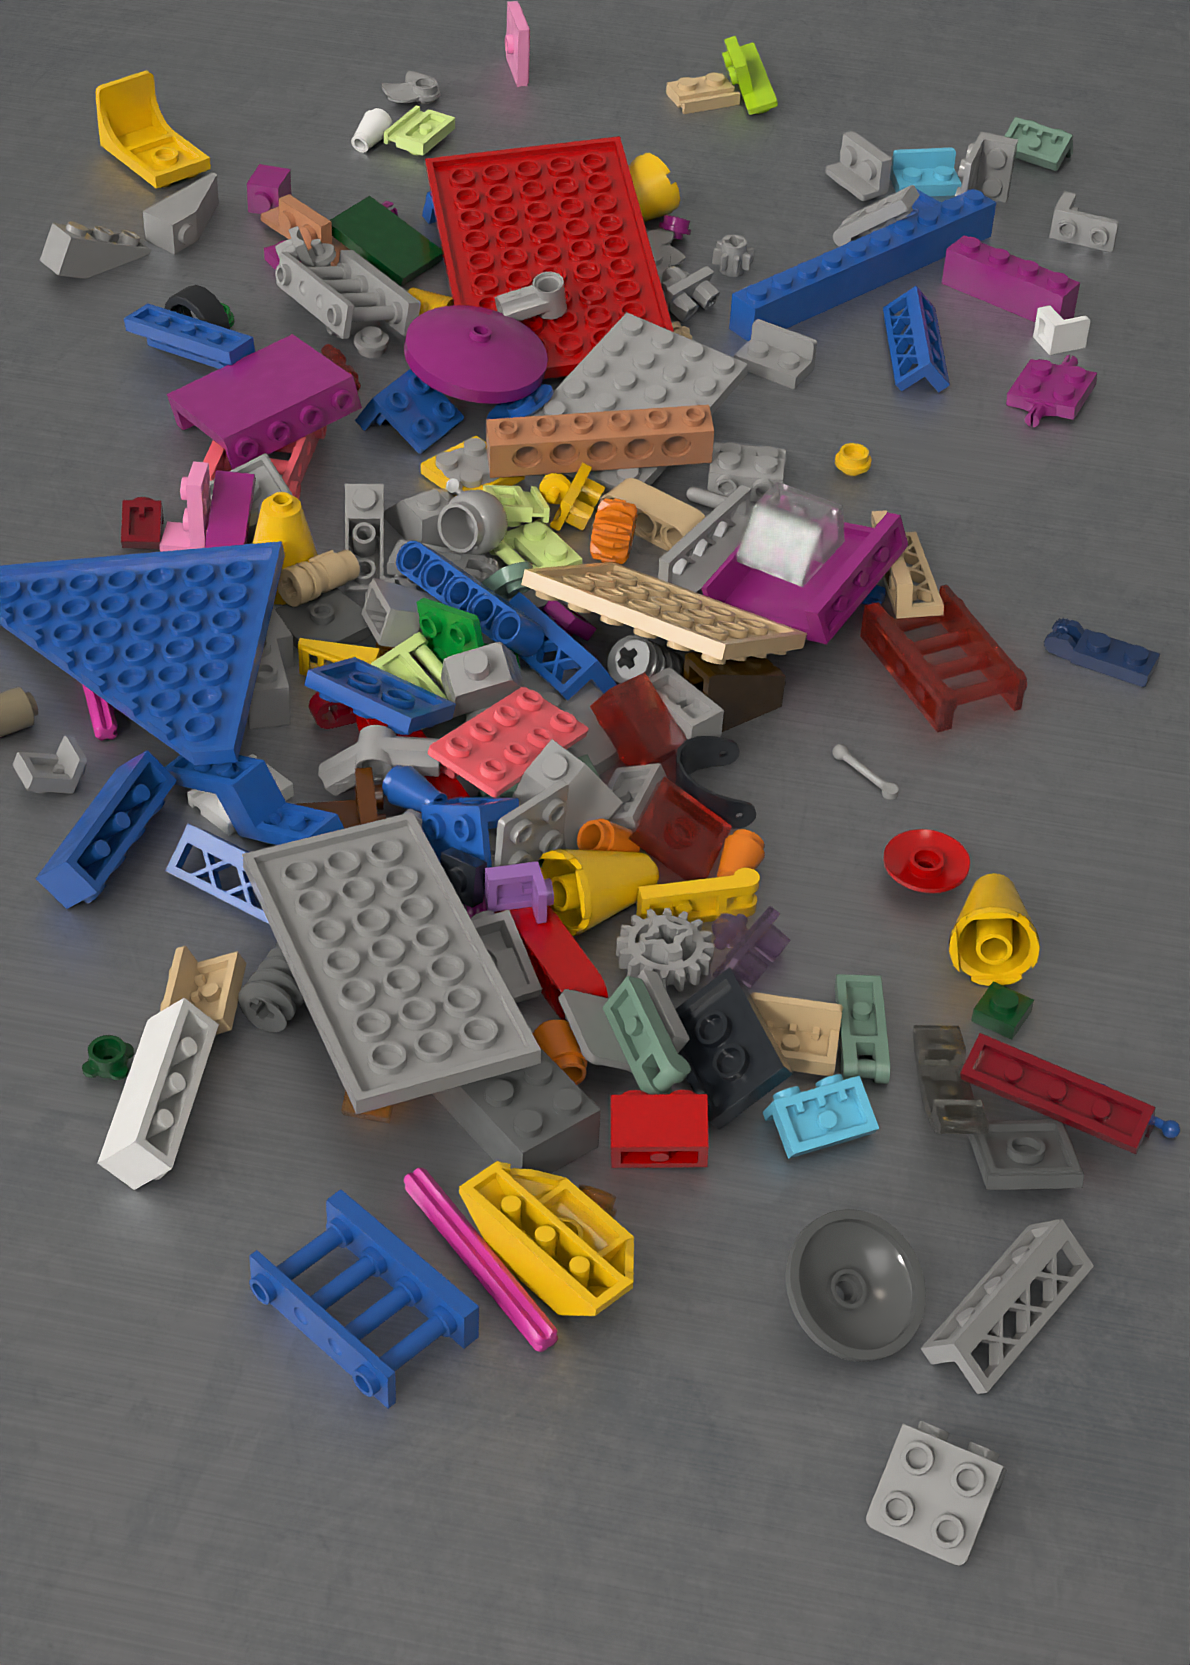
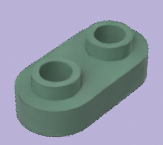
(508, 580)

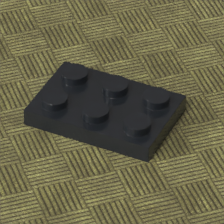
(729, 1048)

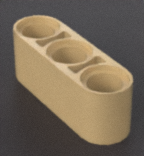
(660, 516)

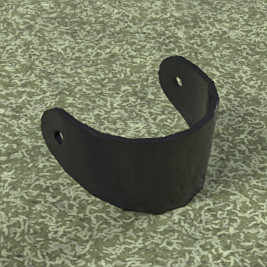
(703, 753)

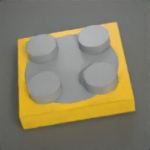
(465, 463)

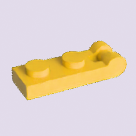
(703, 897)

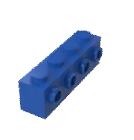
(107, 830)

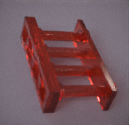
(924, 681)

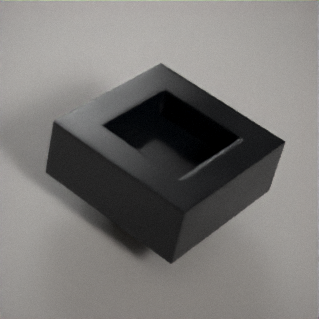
(465, 875)

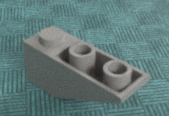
(86, 252)
(365, 532)

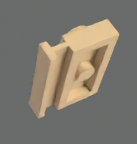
(702, 93)

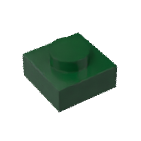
(1002, 1010)

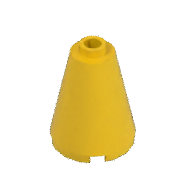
(652, 187)
(284, 520)
(595, 884)
(994, 934)

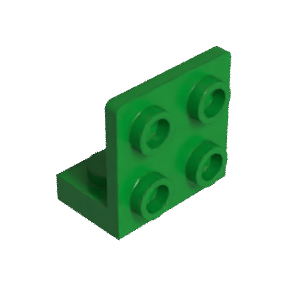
(449, 629)

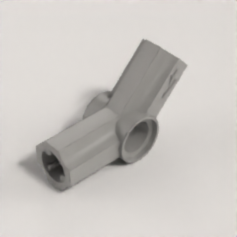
(382, 751)

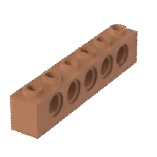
(600, 440)

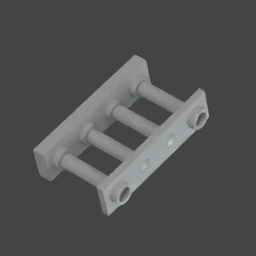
(347, 293)

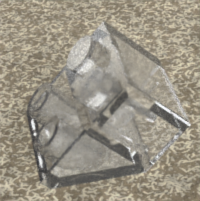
(791, 534)

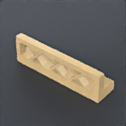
(900, 577)

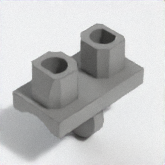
(318, 256)
(683, 289)

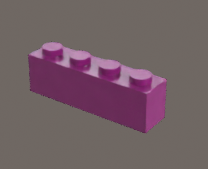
(1007, 280)

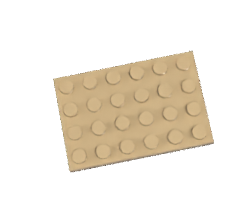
(664, 611)

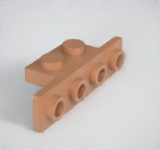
(310, 223)

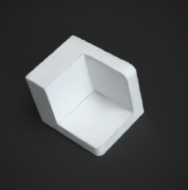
(1058, 334)

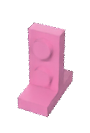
(193, 530)

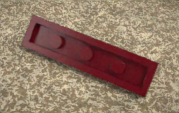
(1059, 1093)

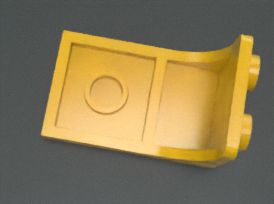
(139, 135)

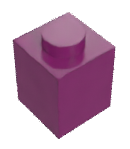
(266, 188)

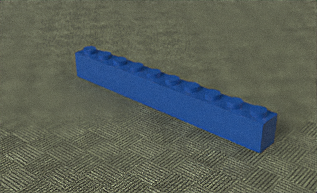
(862, 264)

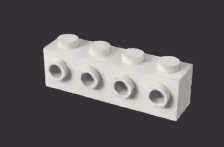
(158, 1094)

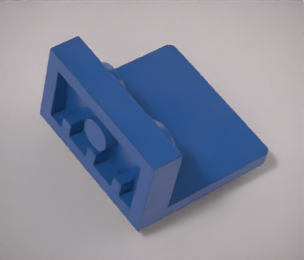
(413, 410)
(464, 823)

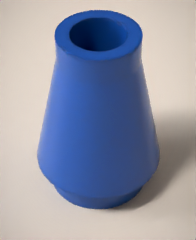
(409, 789)

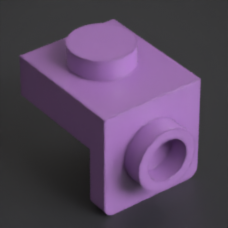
(517, 888)

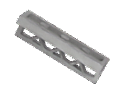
(708, 543)
(997, 1291)

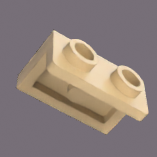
(207, 984)
(803, 1031)

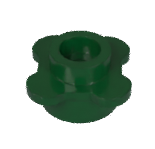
(108, 1058)

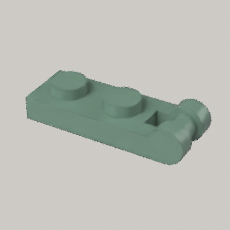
(862, 1027)
(644, 1038)

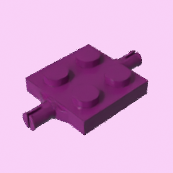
(1051, 389)

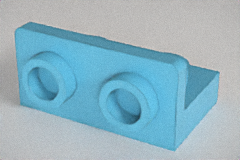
(927, 169)
(822, 1116)

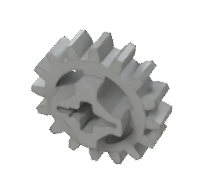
(666, 946)

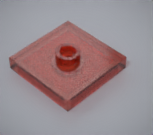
(680, 831)

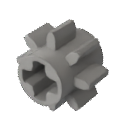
(733, 255)

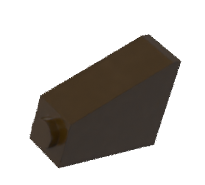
(738, 687)

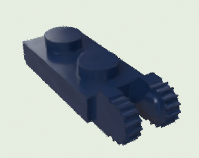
(1101, 652)

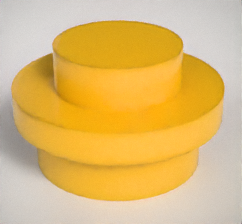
(853, 459)

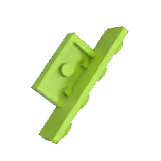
(750, 75)

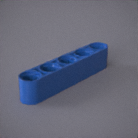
(462, 591)

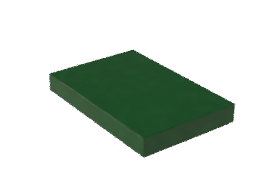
(385, 241)

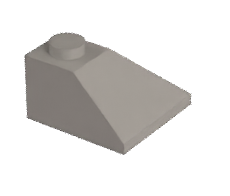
(418, 516)
(587, 794)

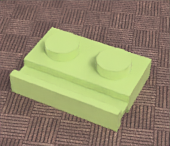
(419, 130)
(520, 504)

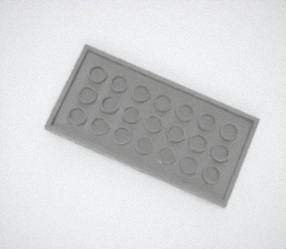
(389, 962)

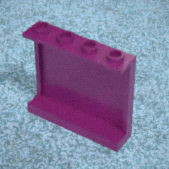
(266, 399)
(829, 595)

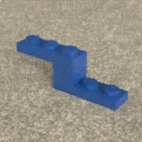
(254, 800)

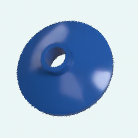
(523, 407)

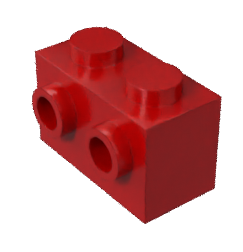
(659, 1130)

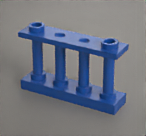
(380, 1255)

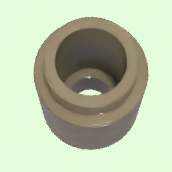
(16, 710)

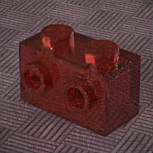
(638, 722)

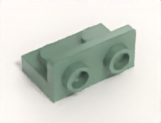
(1040, 143)

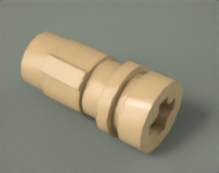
(323, 573)

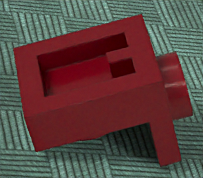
(142, 523)

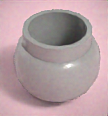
(472, 523)

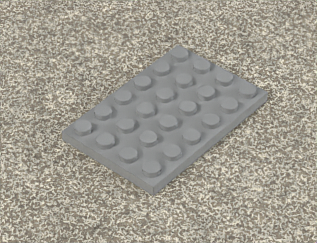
(644, 369)

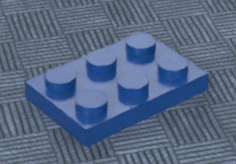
(379, 695)

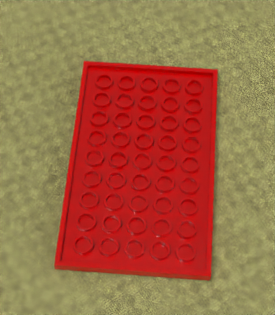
(556, 212)

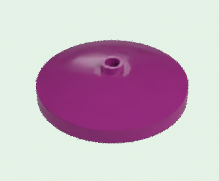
(475, 354)

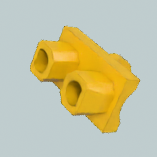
(575, 499)

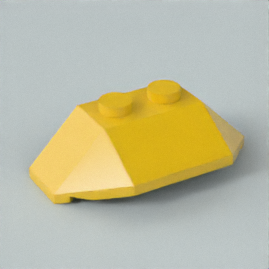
(552, 1237)

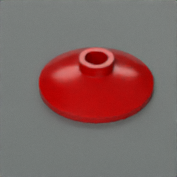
(926, 861)

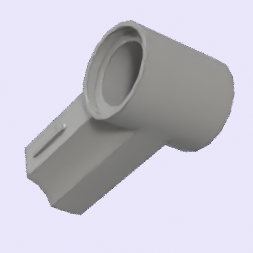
(542, 298)

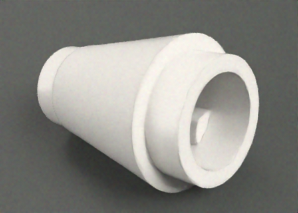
(371, 129)

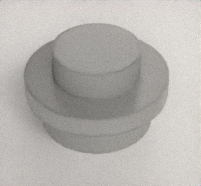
(371, 342)

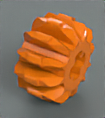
(613, 531)

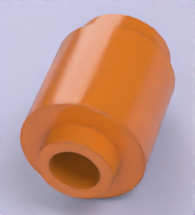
(605, 836)
(560, 1044)

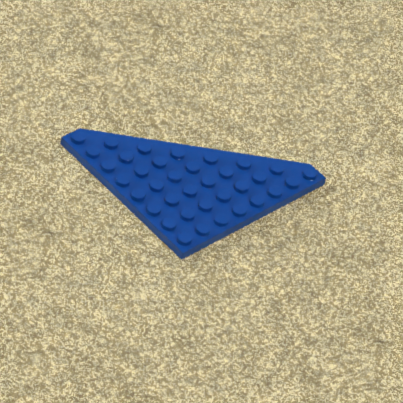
(156, 635)

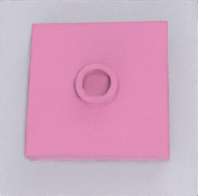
(517, 43)

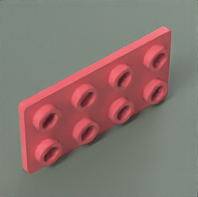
(505, 740)

